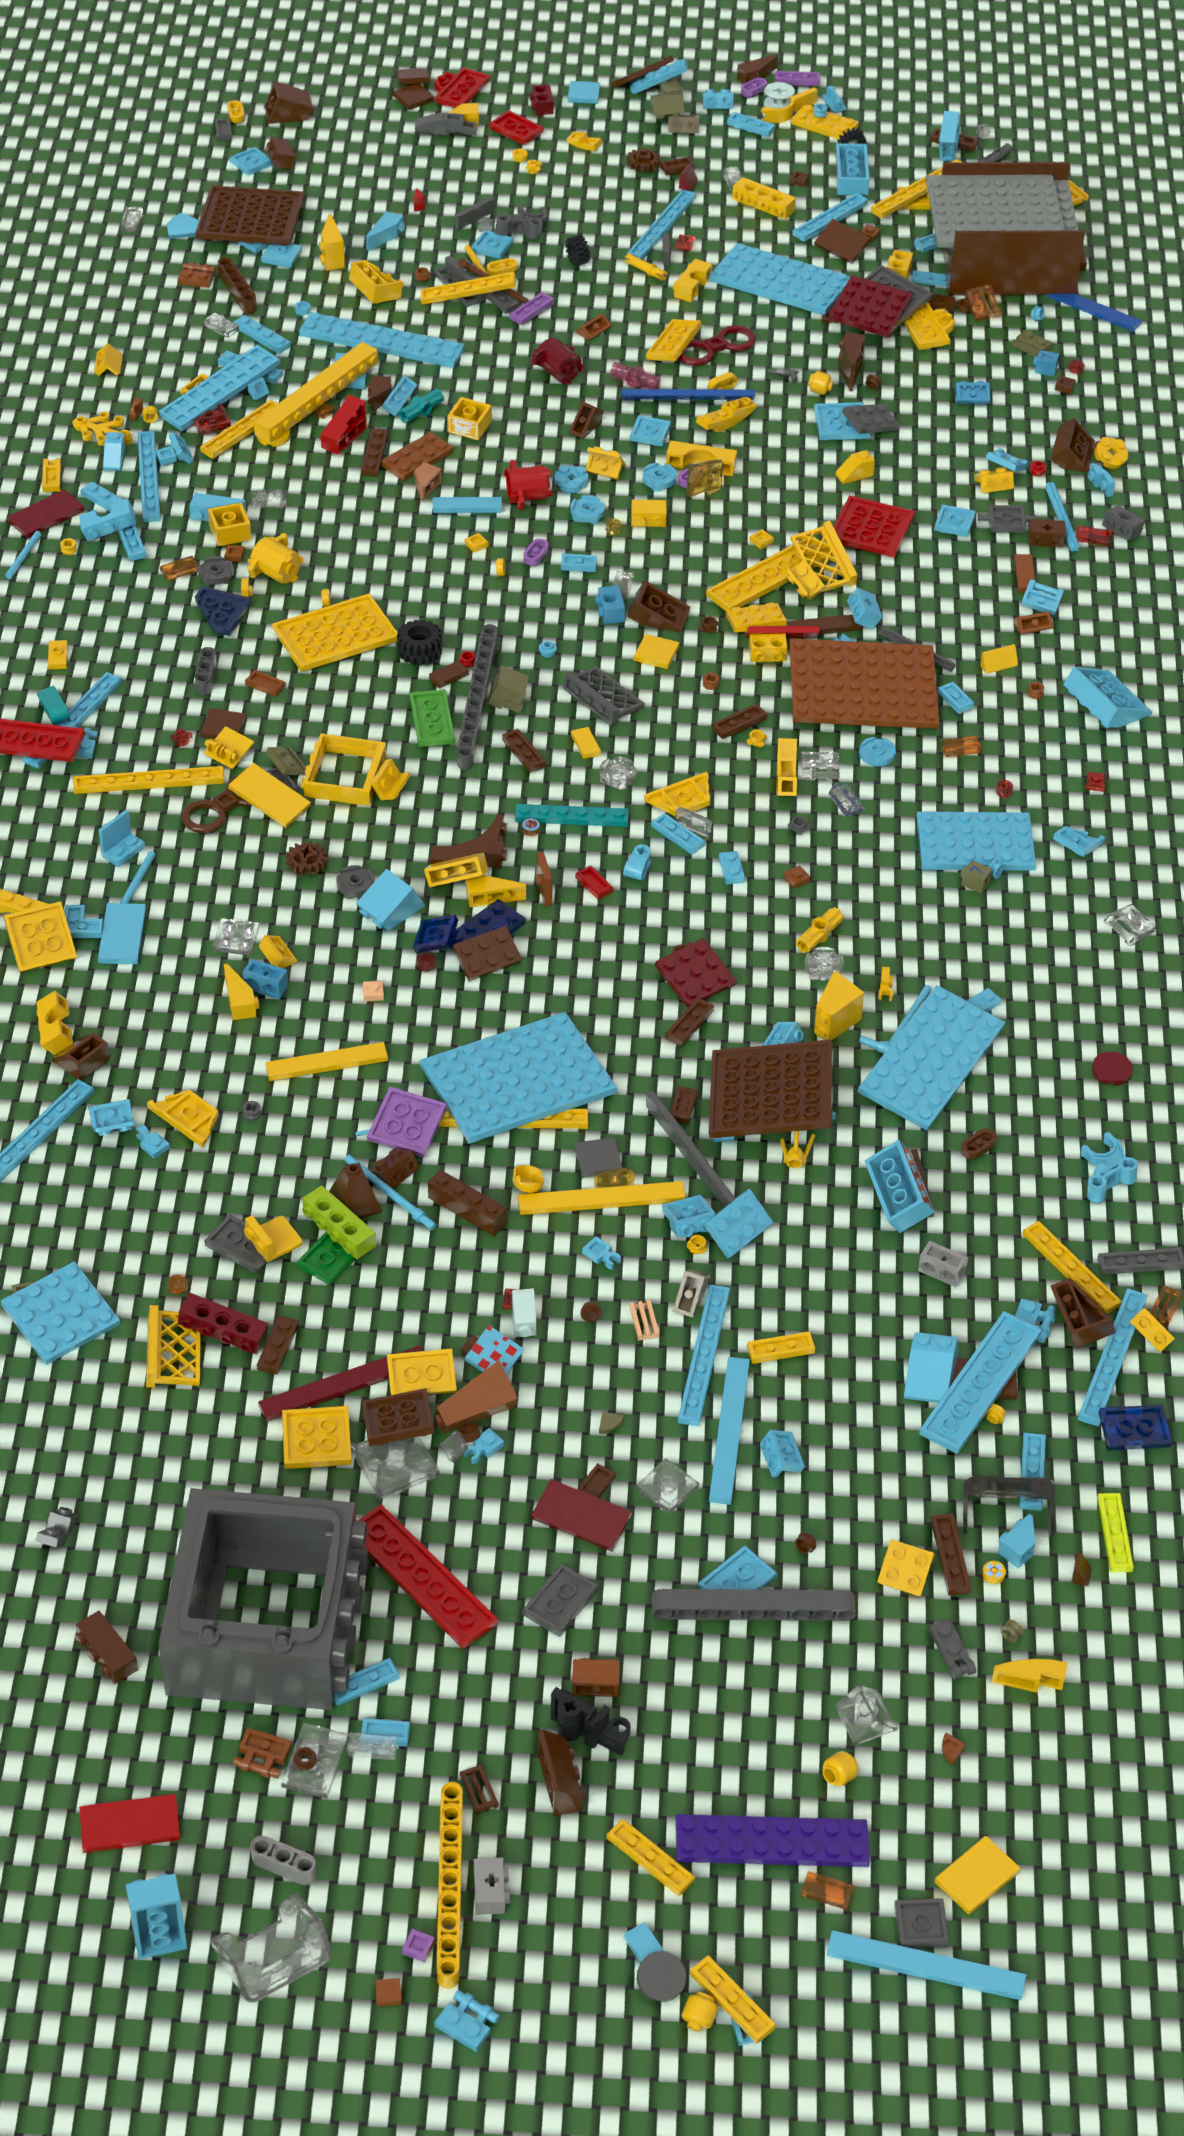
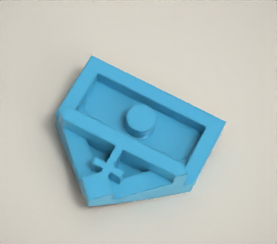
(182, 226)

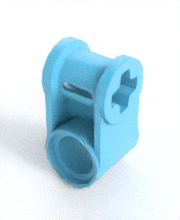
(638, 863)

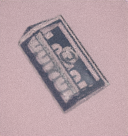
(846, 799)

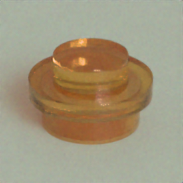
(177, 1284)

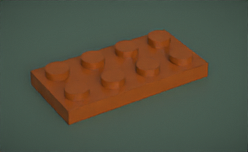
(425, 449)

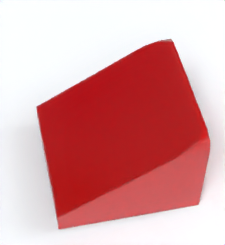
(419, 200)

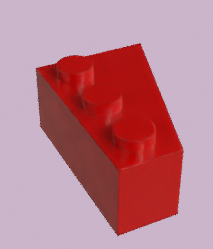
(345, 425)

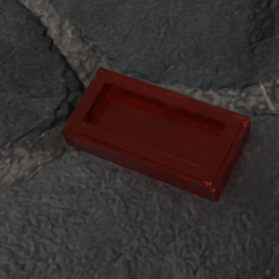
(1093, 535)

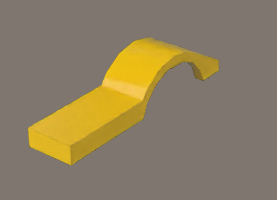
(781, 115)

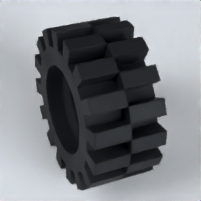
(852, 135)
(577, 250)

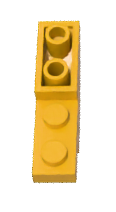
(728, 416)

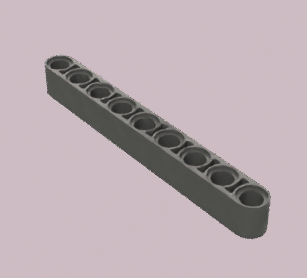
(753, 1604)

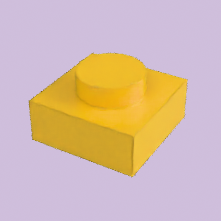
(246, 590)

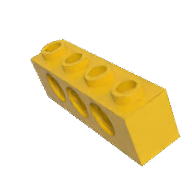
(764, 198)

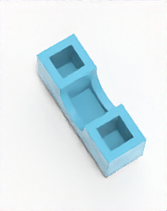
(120, 517)

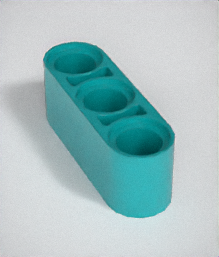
(53, 705)

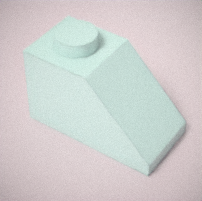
(523, 1313)

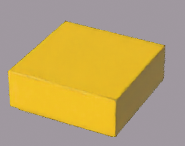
(761, 539)
(476, 542)

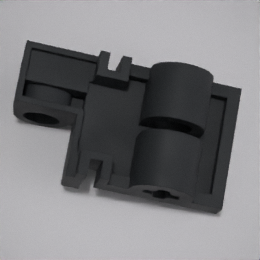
(581, 1718)

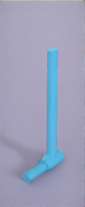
(883, 1046)

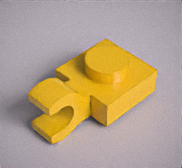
(885, 983)

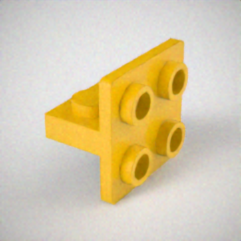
(604, 463)

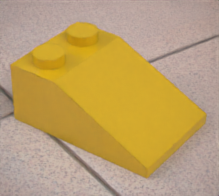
(331, 246)

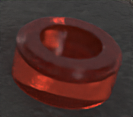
(426, 962)

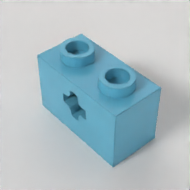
(864, 608)

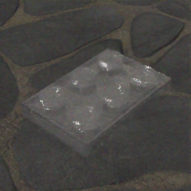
(329, 1748)

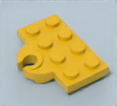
(930, 327)

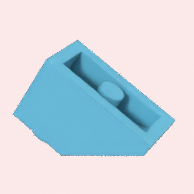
(114, 451)

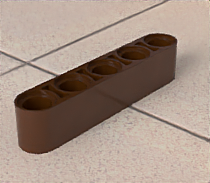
(237, 285)

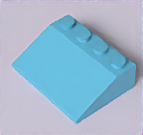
(1105, 697)

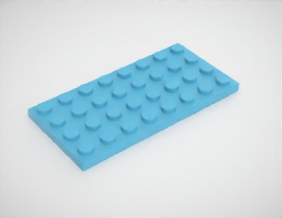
(780, 278)
(931, 1057)

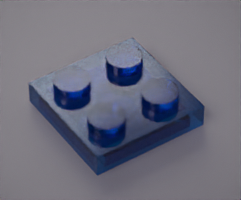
(435, 934)

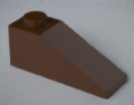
(757, 68)

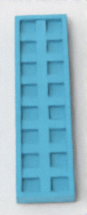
(219, 387)

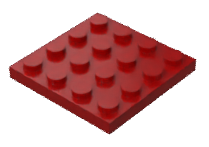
(873, 525)

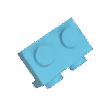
(717, 100)

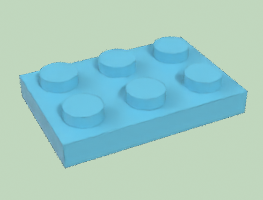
(738, 1223)

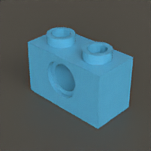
(610, 604)

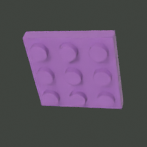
(407, 1121)

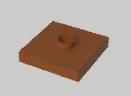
(544, 879)

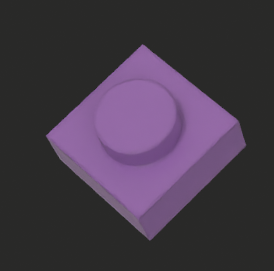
(418, 1945)

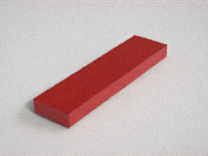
(789, 631)

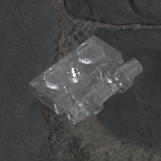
(820, 761)

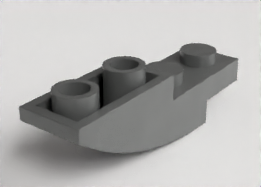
(440, 122)

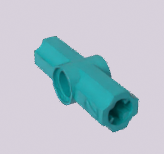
(421, 405)

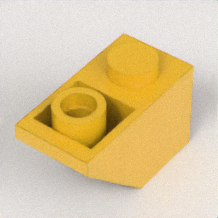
(469, 111)

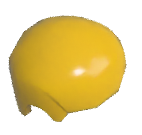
(528, 1178)

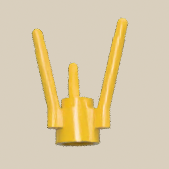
(795, 1156)

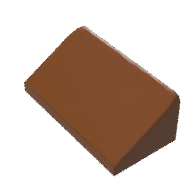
(594, 327)
(1033, 623)

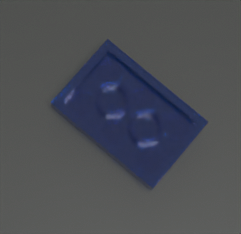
(1135, 1427)

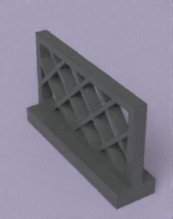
(597, 701)

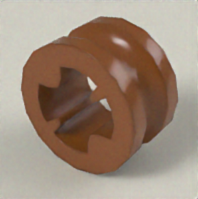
(710, 681)
(1035, 690)

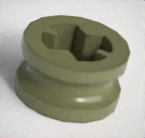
(1011, 1631)

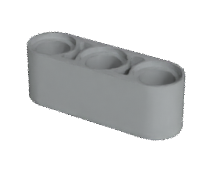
(291, 1868)

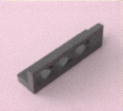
(457, 274)

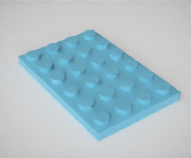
(956, 838)

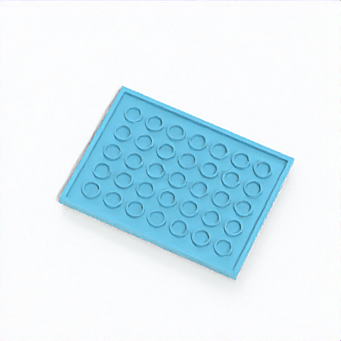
(517, 1077)

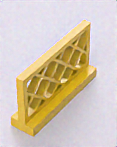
(838, 555)
(154, 1350)

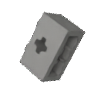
(490, 1873)

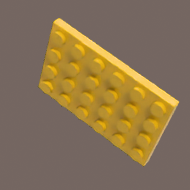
(335, 632)

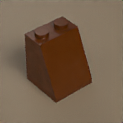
(287, 104)

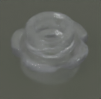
(983, 131)

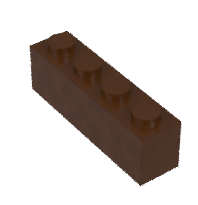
(467, 1202)

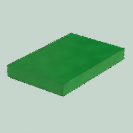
(325, 1260)

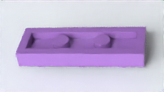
(798, 78)
(531, 308)

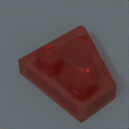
(212, 421)

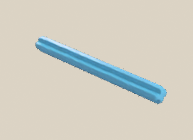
(1062, 515)

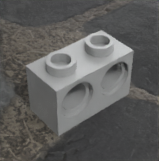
(942, 1264)

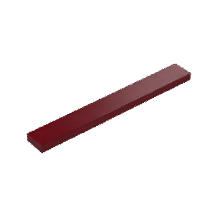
(328, 1388)

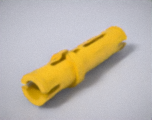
(650, 269)

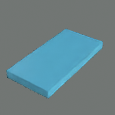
(122, 933)

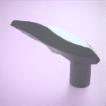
(786, 372)

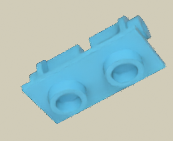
(833, 100)

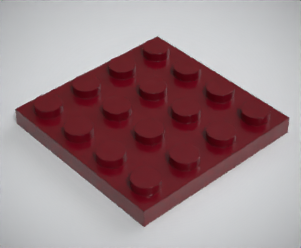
(870, 306)

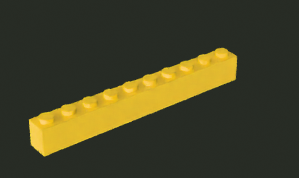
(315, 392)

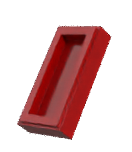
(594, 882)

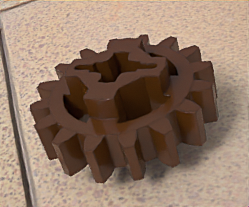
(643, 160)
(306, 858)

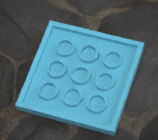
(60, 1313)

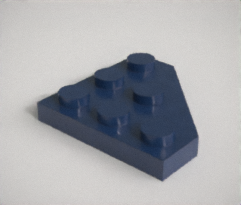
(222, 609)

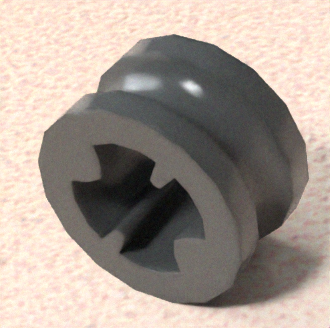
(248, 1109)

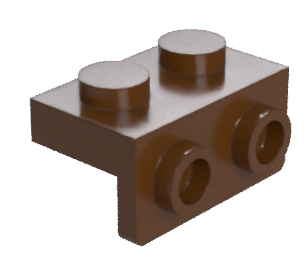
(395, 1167)

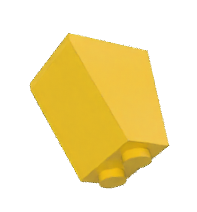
(838, 1007)

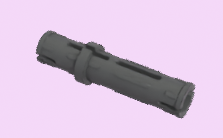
(998, 153)

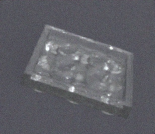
(395, 1465)

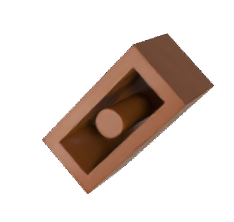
(595, 1677)

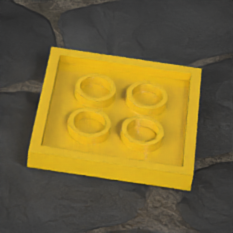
(40, 937)
(316, 1437)

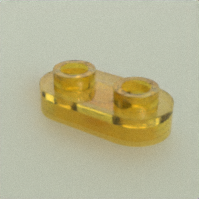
(614, 1178)

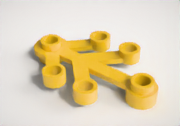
(83, 424)

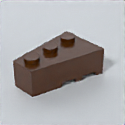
(1082, 1316)

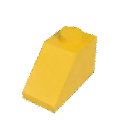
(856, 467)

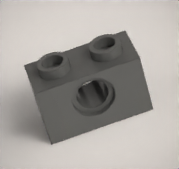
(1123, 522)

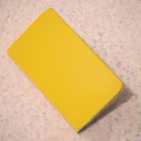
(999, 659)
(277, 951)

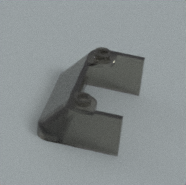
(1008, 1487)

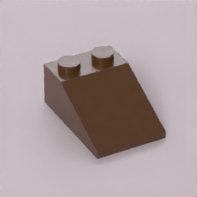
(851, 357)
(658, 609)

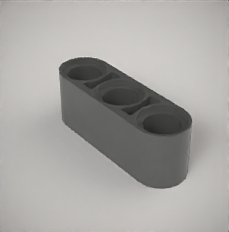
(205, 671)

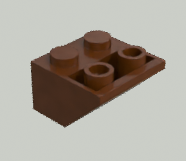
(83, 1056)

